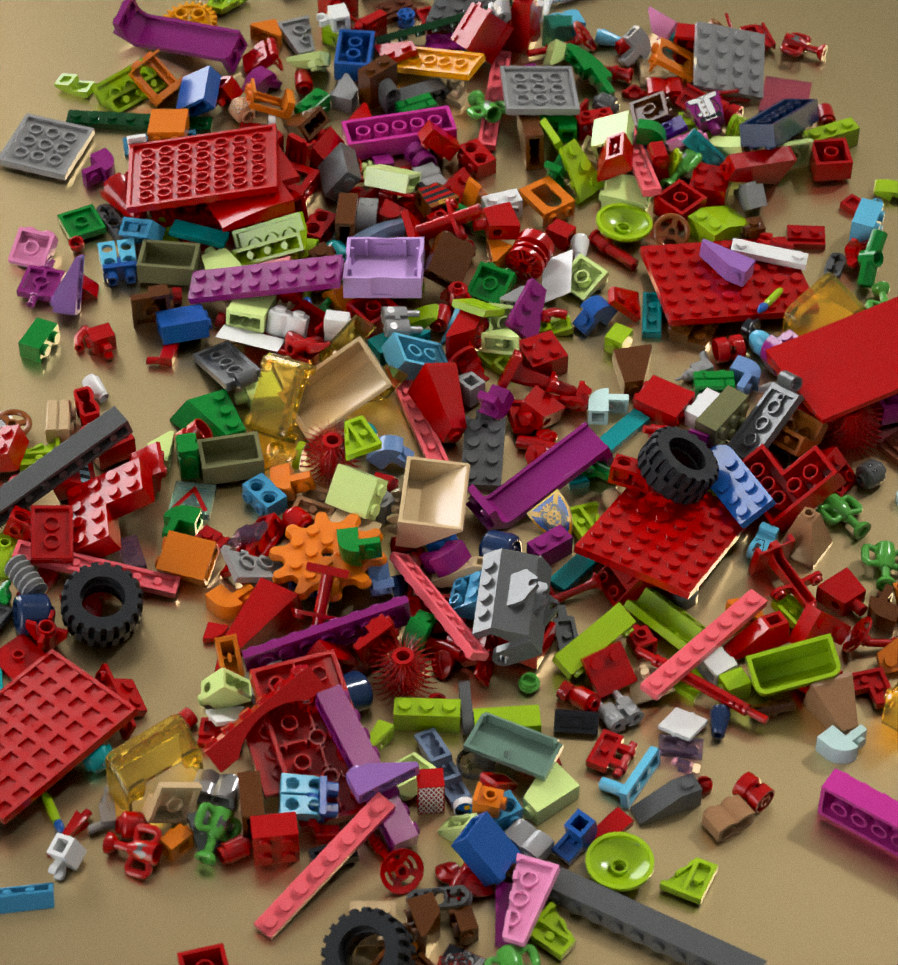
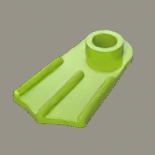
(675, 158)

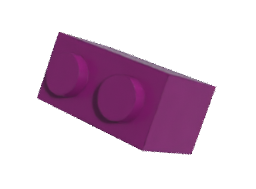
(551, 545)

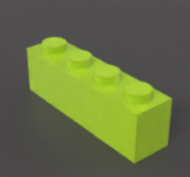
(603, 632)

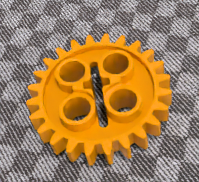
(198, 13)

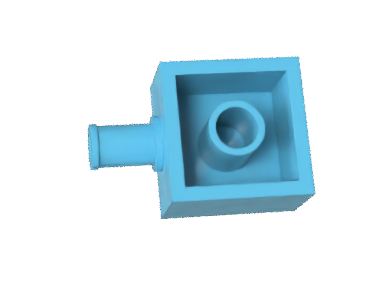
(867, 217)

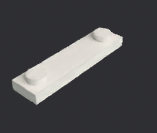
(770, 254)

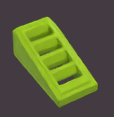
(381, 734)

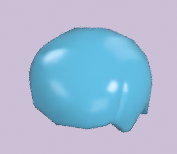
(756, 341)

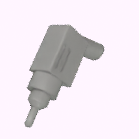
(704, 364)
(107, 814)

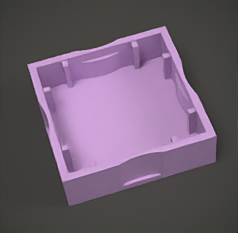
(384, 267)

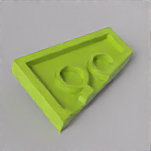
(580, 170)

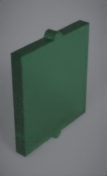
(556, 27)

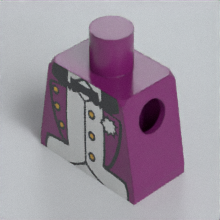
(707, 113)

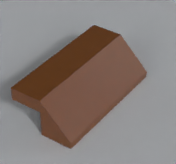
(800, 433)

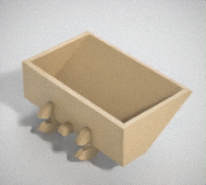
(340, 387)
(429, 502)

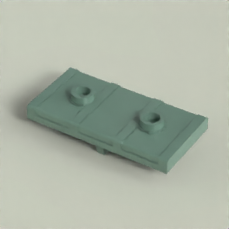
(513, 745)

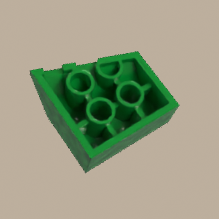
(214, 409)

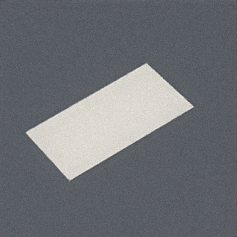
(558, 275)
(250, 338)

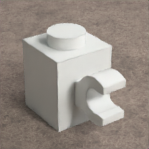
(337, 17)
(66, 853)

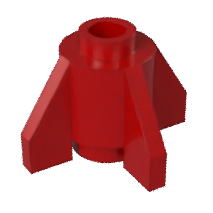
(852, 251)
(455, 290)
(45, 635)

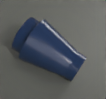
(720, 717)

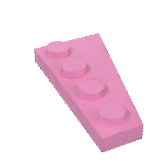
(530, 889)

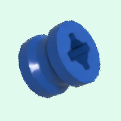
(406, 18)

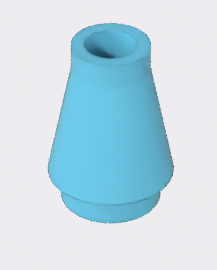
(606, 38)

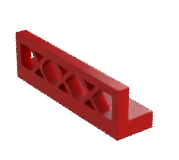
(267, 541)

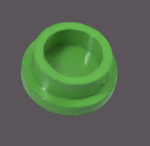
(529, 682)

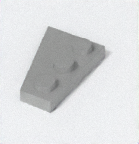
(298, 34)
(249, 568)

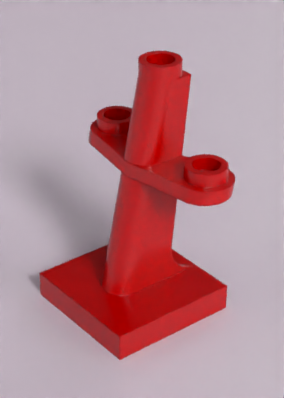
(432, 228)
(519, 374)
(777, 558)
(325, 588)

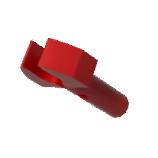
(767, 239)

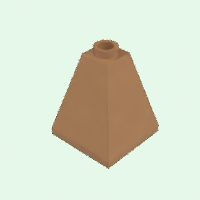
(811, 538)
(834, 702)

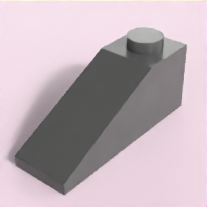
(672, 798)

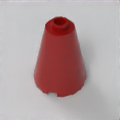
(116, 194)

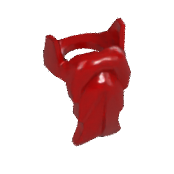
(469, 363)
(576, 403)

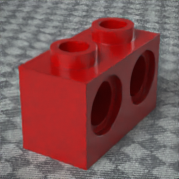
(586, 119)
(477, 159)
(321, 225)
(625, 473)
(19, 524)

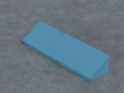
(27, 897)

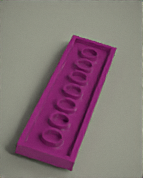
(266, 279)
(337, 630)

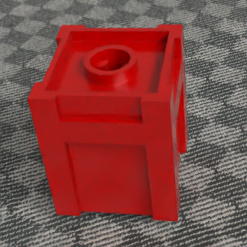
(482, 32)

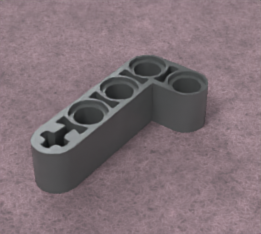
(389, 93)

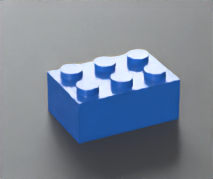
(353, 52)

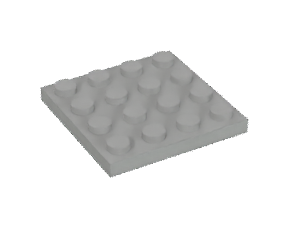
(729, 60)
(539, 90)
(46, 146)

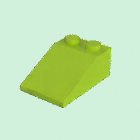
(715, 223)

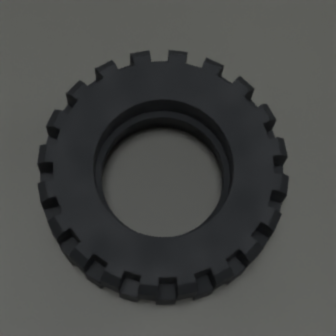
(678, 465)
(108, 580)
(362, 924)

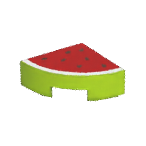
(297, 463)

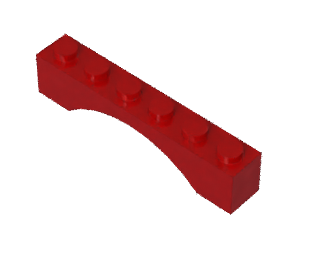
(226, 747)

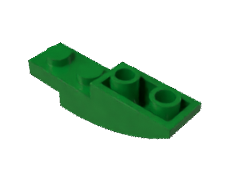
(589, 67)

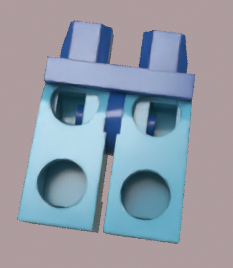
(120, 267)
(308, 796)

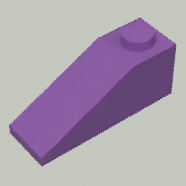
(727, 263)
(69, 292)
(378, 777)

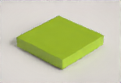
(551, 134)
(478, 307)

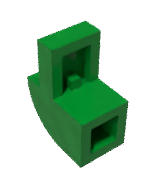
(563, 125)
(649, 131)
(557, 171)
(183, 520)
(354, 549)
(421, 625)

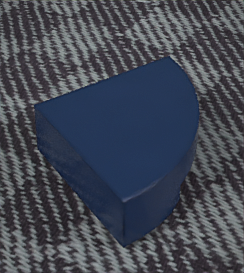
(400, 585)

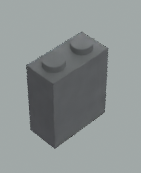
(339, 172)

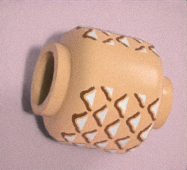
(239, 110)

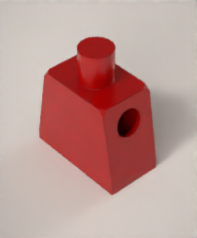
(498, 222)
(539, 409)
(842, 594)

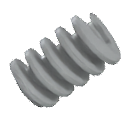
(24, 576)

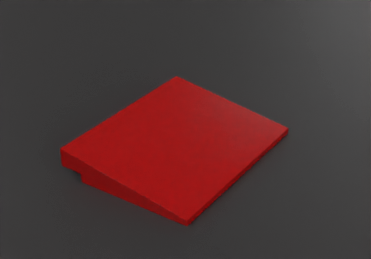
(844, 361)

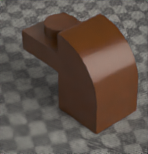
(882, 611)

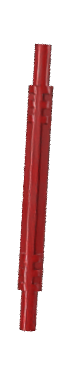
(707, 688)

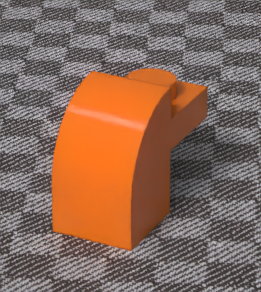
(291, 483)
(226, 604)

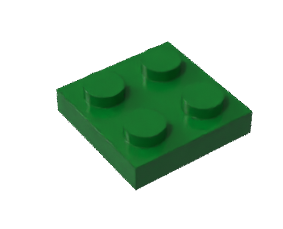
(82, 222)

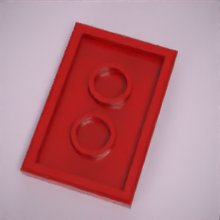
(52, 534)

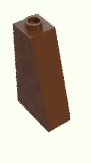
(531, 141)

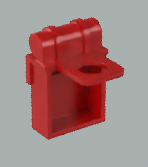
(372, 22)
(262, 55)

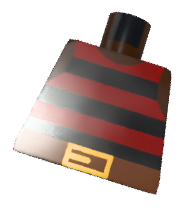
(432, 197)

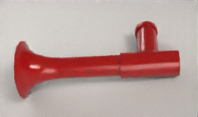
(593, 583)

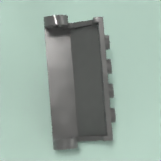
(514, 604)

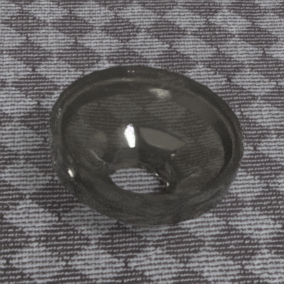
(467, 760)

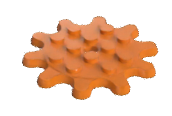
(310, 544)

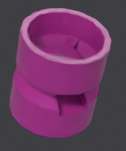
(417, 155)

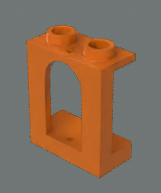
(659, 59)
(153, 62)
(286, 103)
(539, 189)

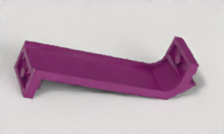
(179, 36)
(539, 479)

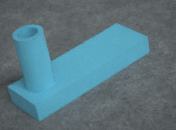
(636, 782)

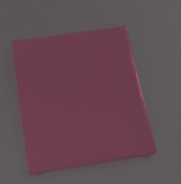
(780, 88)

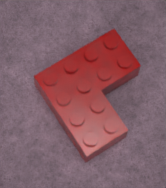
(800, 485)
(101, 504)

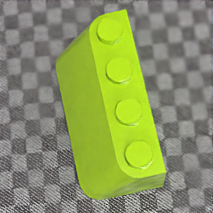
(793, 665)

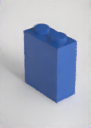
(199, 91)
(183, 324)
(486, 849)

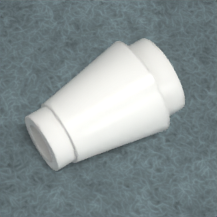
(579, 244)
(97, 386)

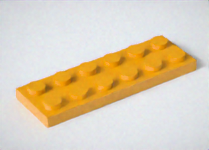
(442, 63)

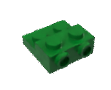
(491, 282)

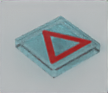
(194, 495)

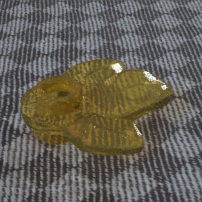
(277, 455)

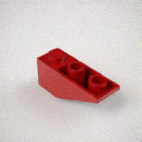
(763, 634)

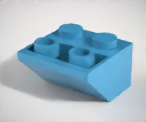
(465, 594)

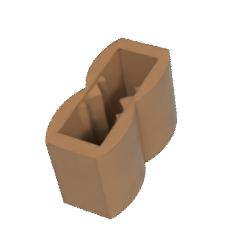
(728, 817)

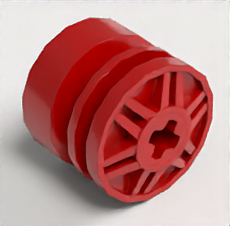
(530, 254)

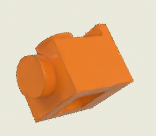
(488, 800)
(177, 842)

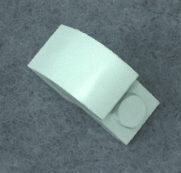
(603, 403)
(839, 747)

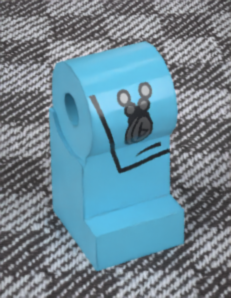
(765, 535)

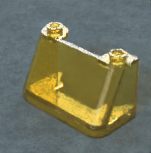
(821, 305)
(278, 397)

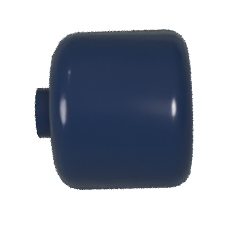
(496, 540)
(30, 607)
(359, 690)

